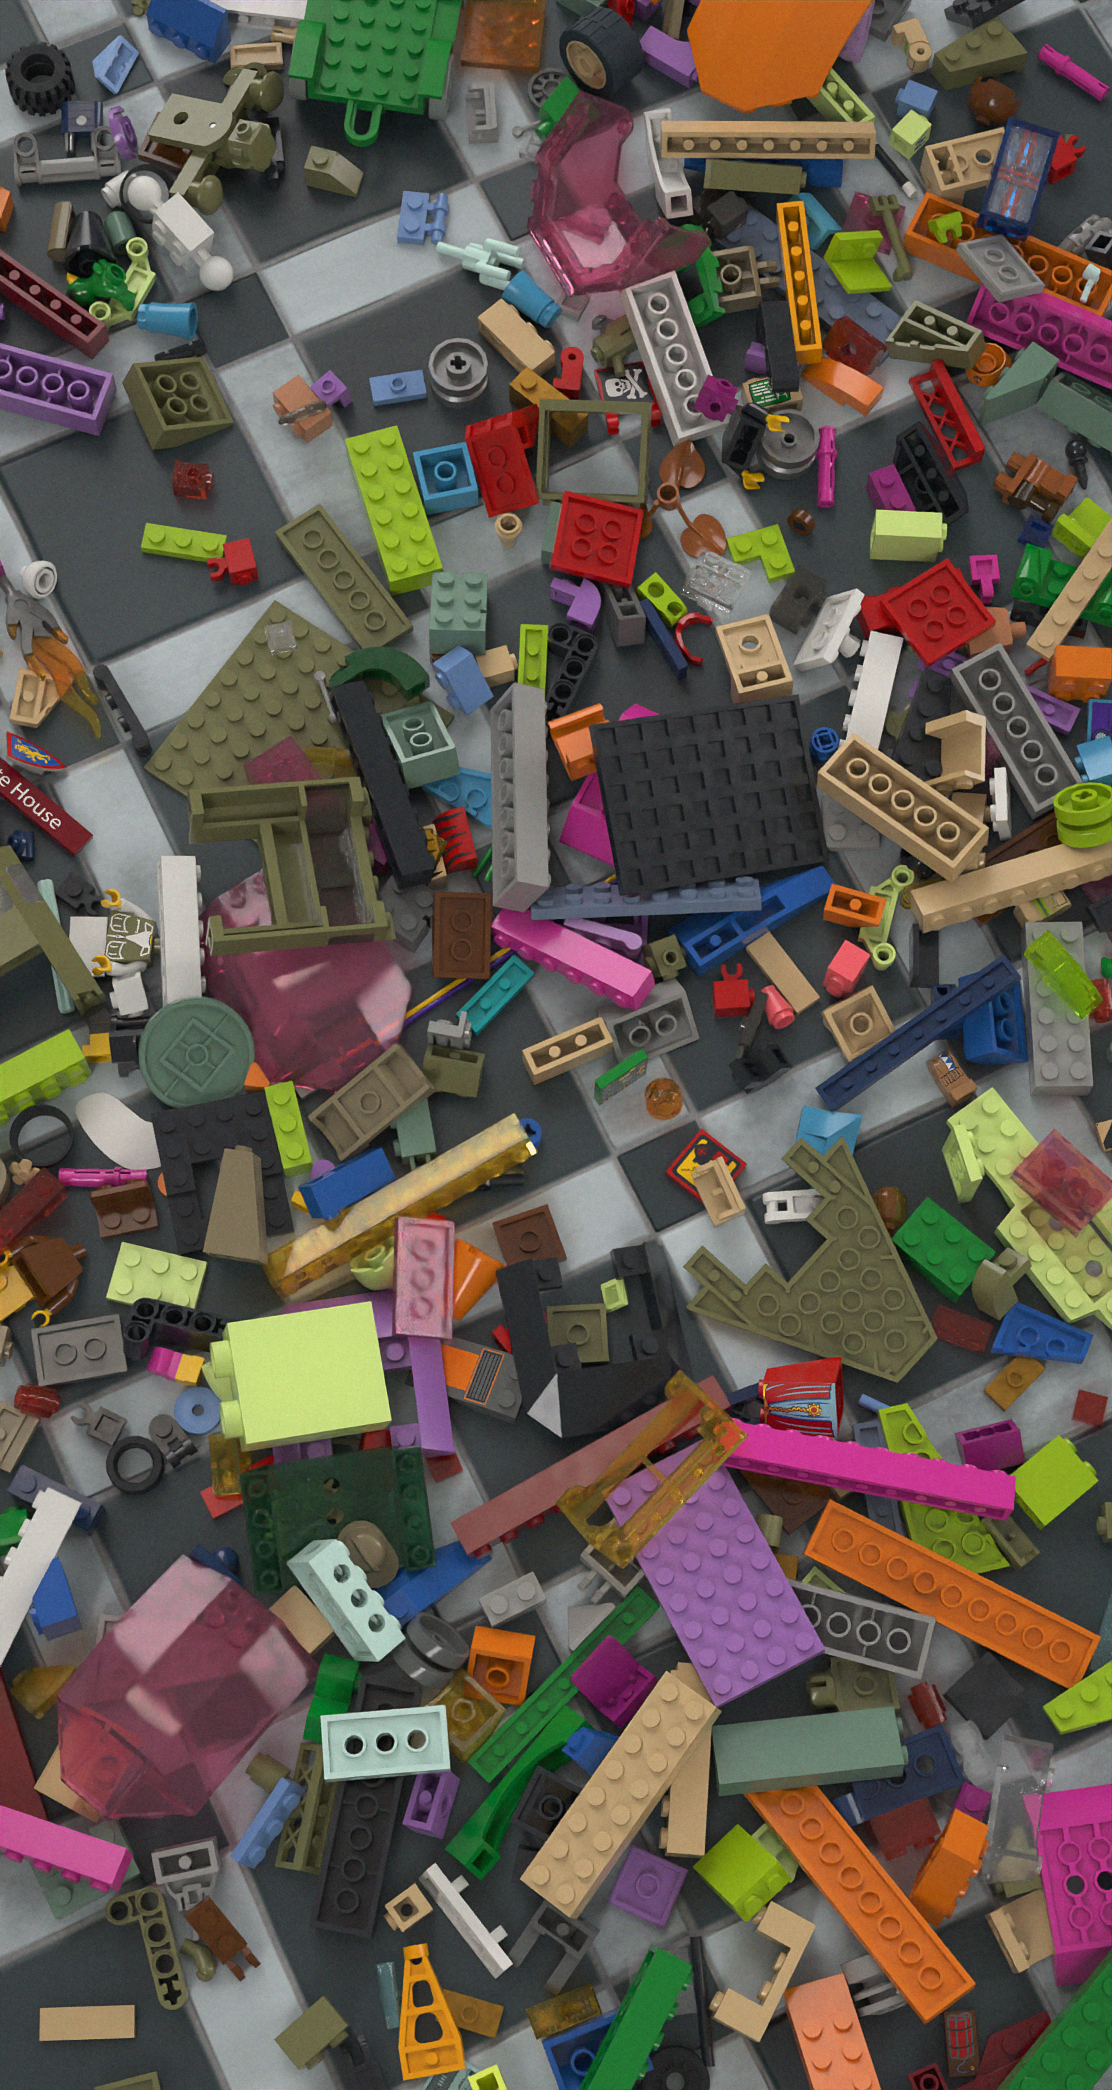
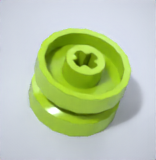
(1084, 814)

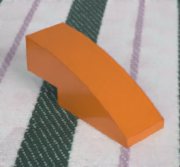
(844, 384)

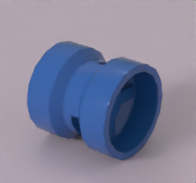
(822, 751)

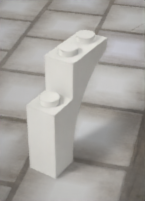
(670, 182)

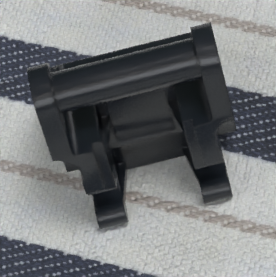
(125, 1043)

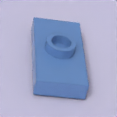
(398, 387)

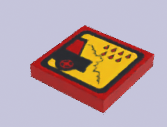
(698, 1152)

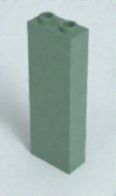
(808, 1751)

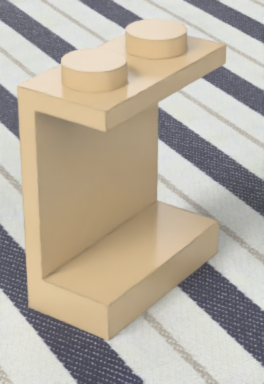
(961, 751)

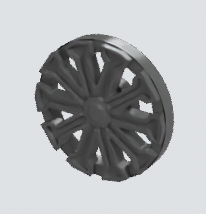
(547, 87)

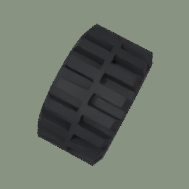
(38, 61)

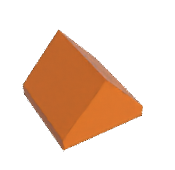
(255, 1079)

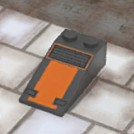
(480, 1379)

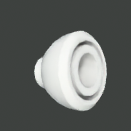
(39, 578)

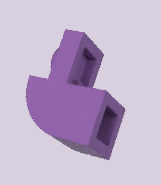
(583, 602)

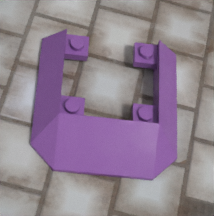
(397, 1354)

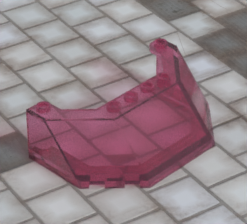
(584, 216)

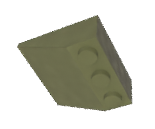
(176, 401)

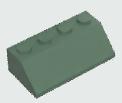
(1079, 408)

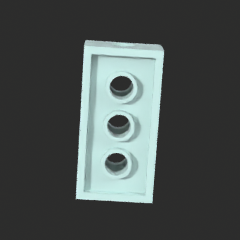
(346, 1600)
(373, 1725)

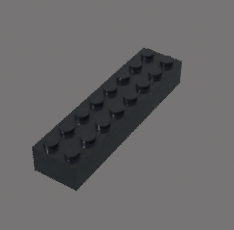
(362, 1828)

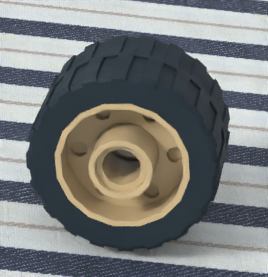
(601, 52)

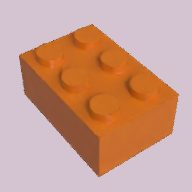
(948, 1867)

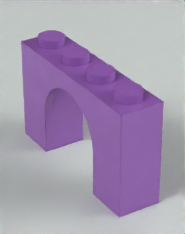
(670, 55)

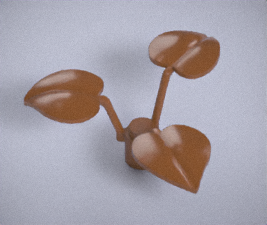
(685, 469)

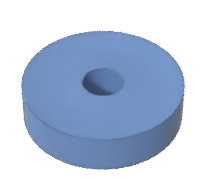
(188, 1402)

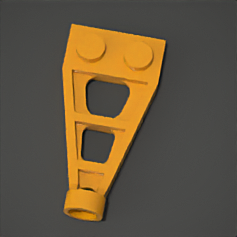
(432, 2057)

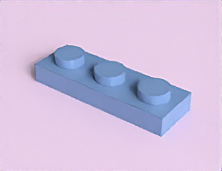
(268, 1823)

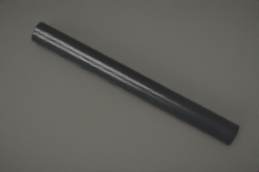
(702, 2001)

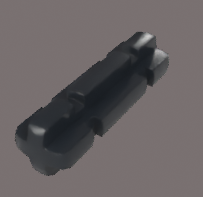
(184, 351)

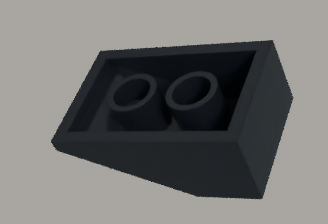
(544, 1803)

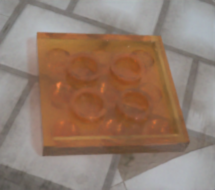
(503, 34)

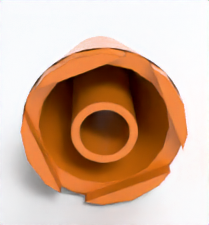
(472, 1277)

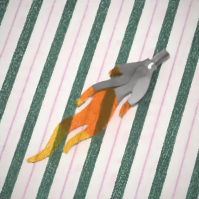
(41, 646)

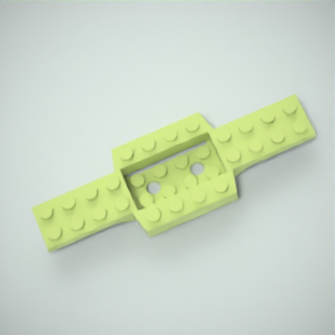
(1055, 1256)

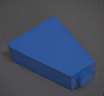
(589, 1748)

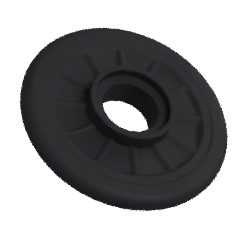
(678, 2060)

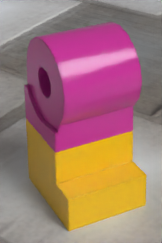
(176, 1366)

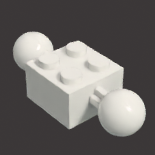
(181, 232)

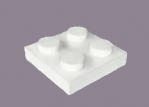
(1001, 806)

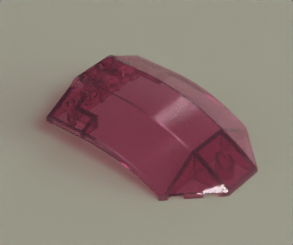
(309, 1009)
(176, 1695)

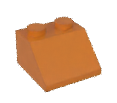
(501, 1663)

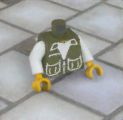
(130, 939)

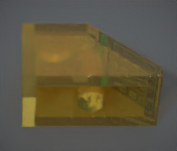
(227, 1463)
(563, 2011)

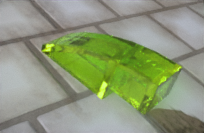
(1063, 974)

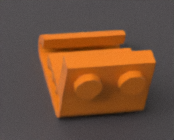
(574, 742)

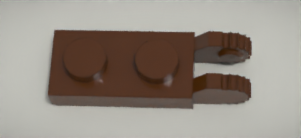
(220, 1935)

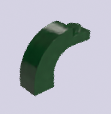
(384, 665)

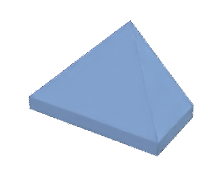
(115, 63)

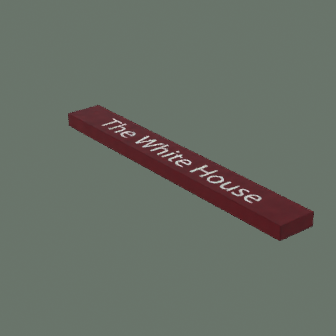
(42, 810)

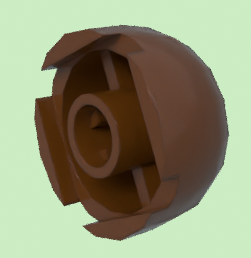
(992, 102)

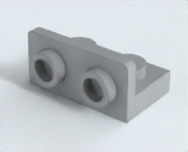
(448, 1035)

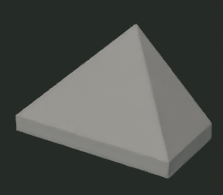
(584, 1620)

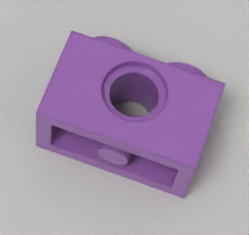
(431, 1803)

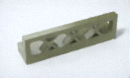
(316, 1815)

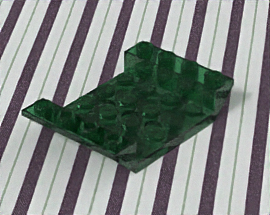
(290, 1509)

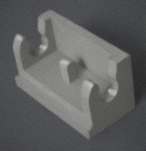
(481, 114)

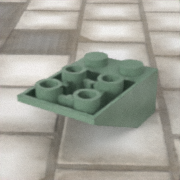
(1019, 385)

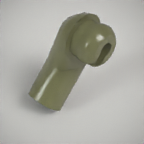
(203, 1957)

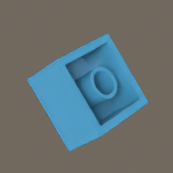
(445, 478)

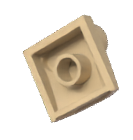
(858, 1022)

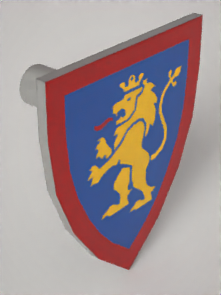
(30, 756)

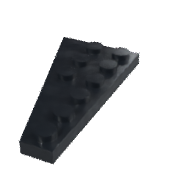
(915, 749)

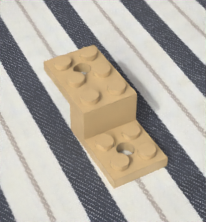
(757, 671)

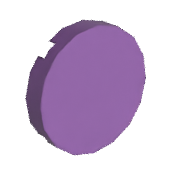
(123, 133)

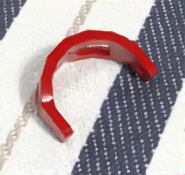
(685, 621)

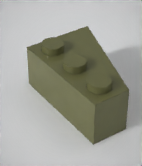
(980, 53)
(932, 335)

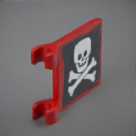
(630, 388)

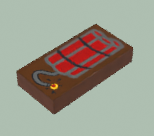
(961, 2043)

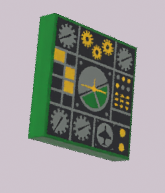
(620, 1076)

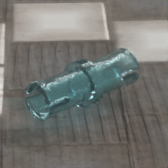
(389, 1994)

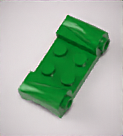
(1043, 579)

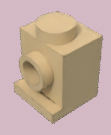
(410, 1896)

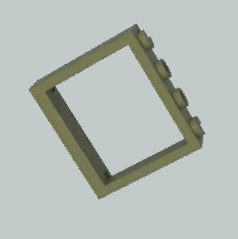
(548, 406)

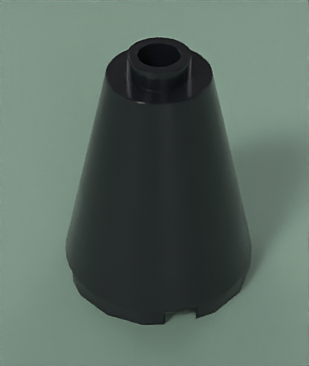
(87, 245)

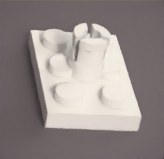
(831, 632)

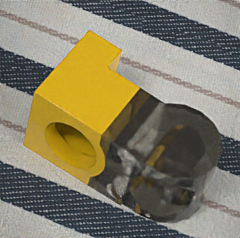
(98, 1023)

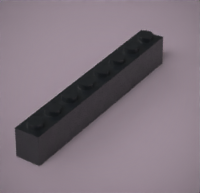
(380, 774)

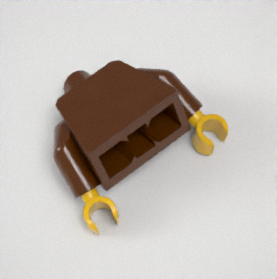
(48, 1270)

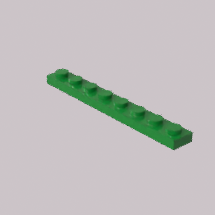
(558, 1689)

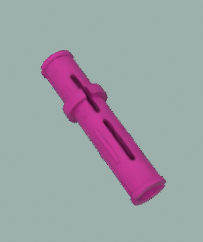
(1068, 69)
(826, 458)
(100, 1177)

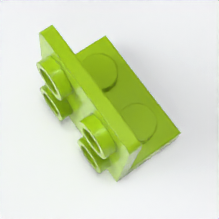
(853, 261)
(1081, 527)

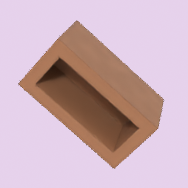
(294, 396)

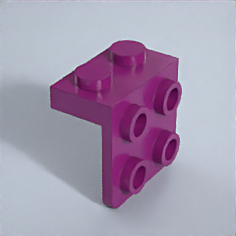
(614, 1681)

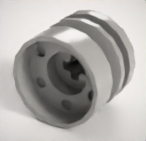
(877, 1986)

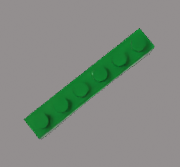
(480, 1838)

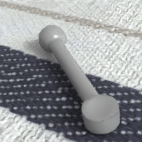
(517, 131)
(319, 677)

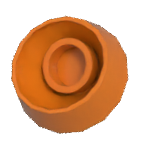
(989, 366)

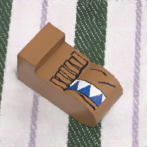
(951, 1078)

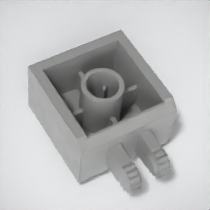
(615, 1578)

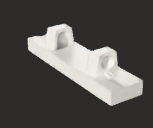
(466, 1922)

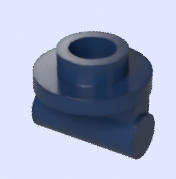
(22, 844)

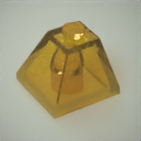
(39, 1687)
(470, 1714)

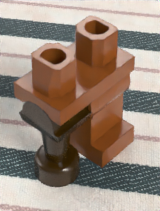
(1033, 479)

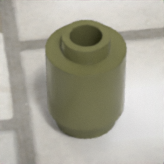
(267, 1771)

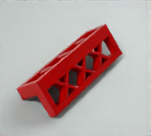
(956, 411)

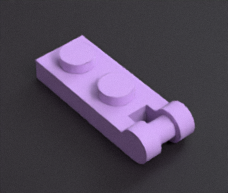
(606, 936)

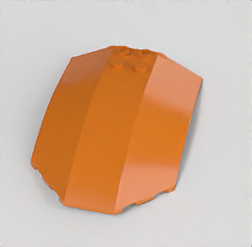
(769, 49)

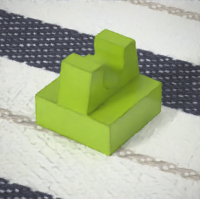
(950, 221)

